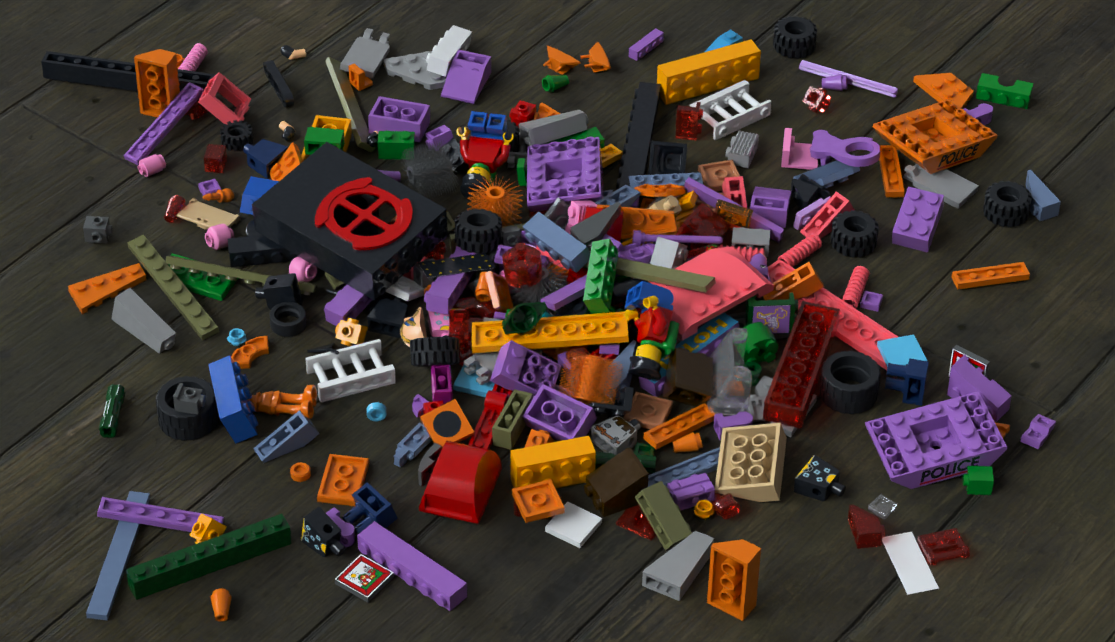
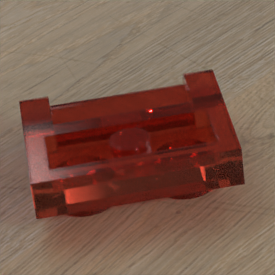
(943, 546)

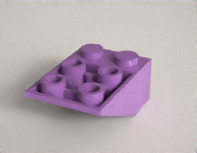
(466, 76)
(771, 204)
(523, 369)

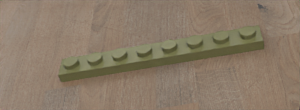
(231, 273)
(173, 287)

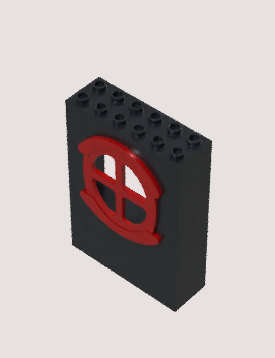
(303, 211)

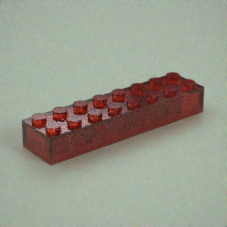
(801, 364)

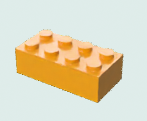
(561, 461)

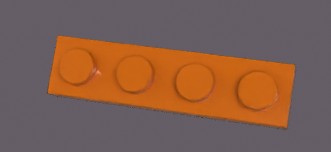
(891, 171)
(990, 275)
(679, 426)

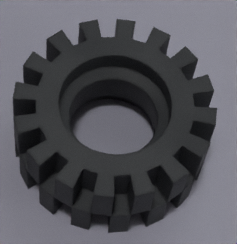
(236, 135)

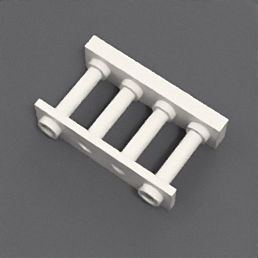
(731, 97)
(353, 383)

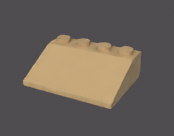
(751, 462)

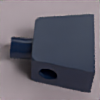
(263, 156)

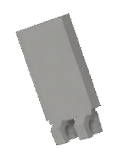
(367, 53)
(944, 182)
(484, 365)

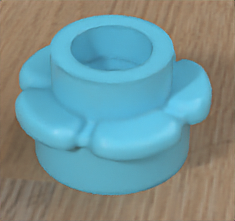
(236, 337)

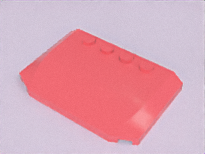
(734, 284)

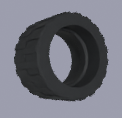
(846, 397)
(181, 424)

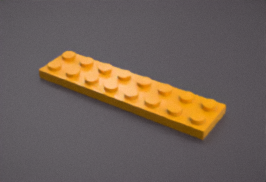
(554, 332)

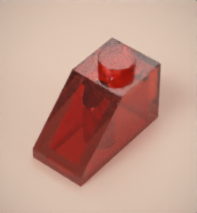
(865, 528)

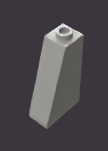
(553, 127)
(142, 321)
(679, 566)

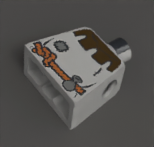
(615, 434)

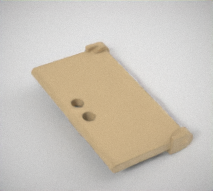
(207, 215)

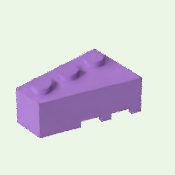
(967, 379)

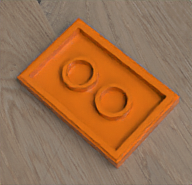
(342, 478)

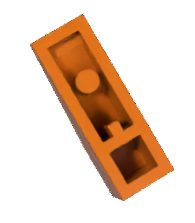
(801, 282)

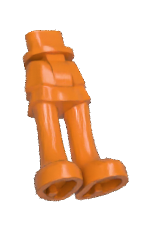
(272, 402)

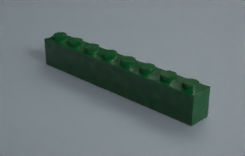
(208, 556)

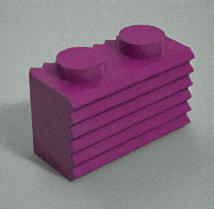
(441, 383)

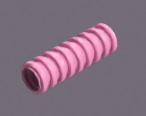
(194, 58)

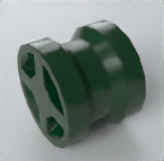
(755, 370)

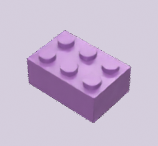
(399, 115)
(917, 219)
(559, 414)

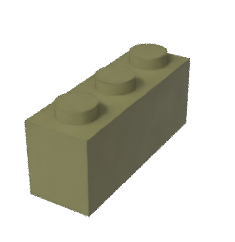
(510, 421)
(663, 515)

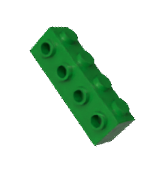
(601, 276)

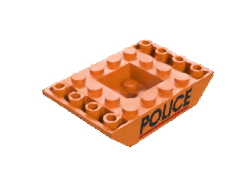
(937, 136)

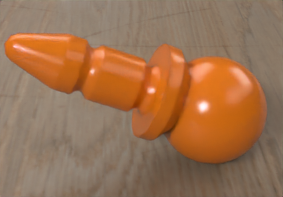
(224, 195)

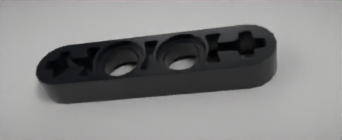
(278, 83)

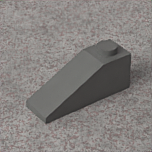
(596, 226)

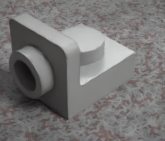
(756, 407)

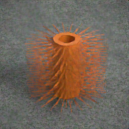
(495, 201)
(590, 379)

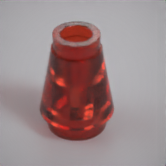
(174, 206)

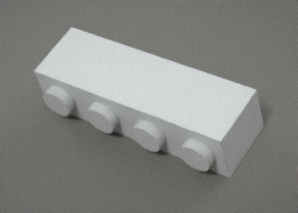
(442, 54)

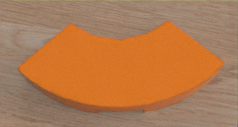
(660, 190)
(251, 350)

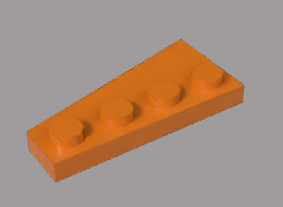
(646, 220)
(96, 289)

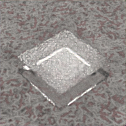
(882, 506)

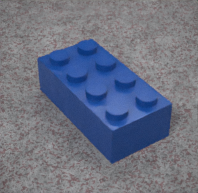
(233, 399)

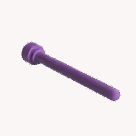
(640, 238)

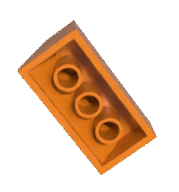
(156, 80)
(734, 577)

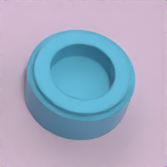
(376, 411)

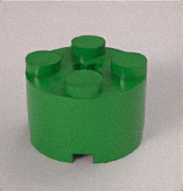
(760, 343)

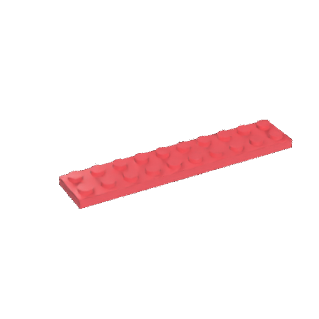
(853, 326)

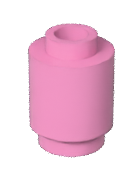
(151, 165)

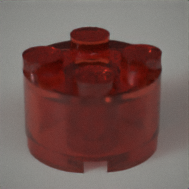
(522, 265)

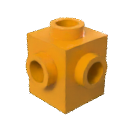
(350, 332)
(206, 529)

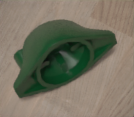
(523, 317)

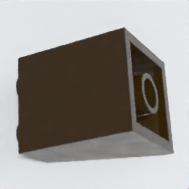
(688, 377)
(617, 483)

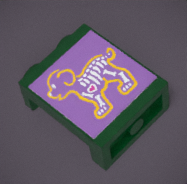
(775, 313)

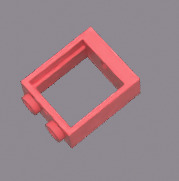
(229, 91)

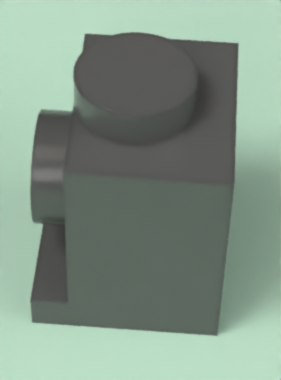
(188, 399)

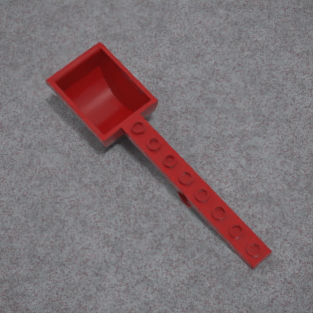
(469, 472)

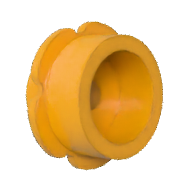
(704, 509)

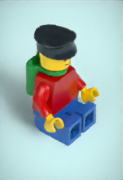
(483, 150)
(654, 326)

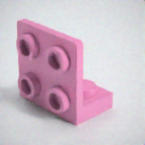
(796, 154)

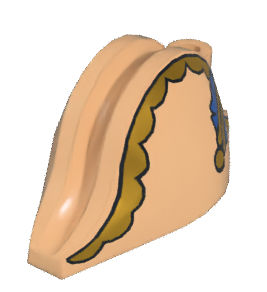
(413, 327)

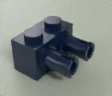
(914, 380)
(373, 506)

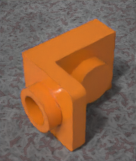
(358, 78)

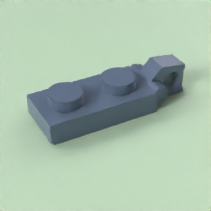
(411, 445)

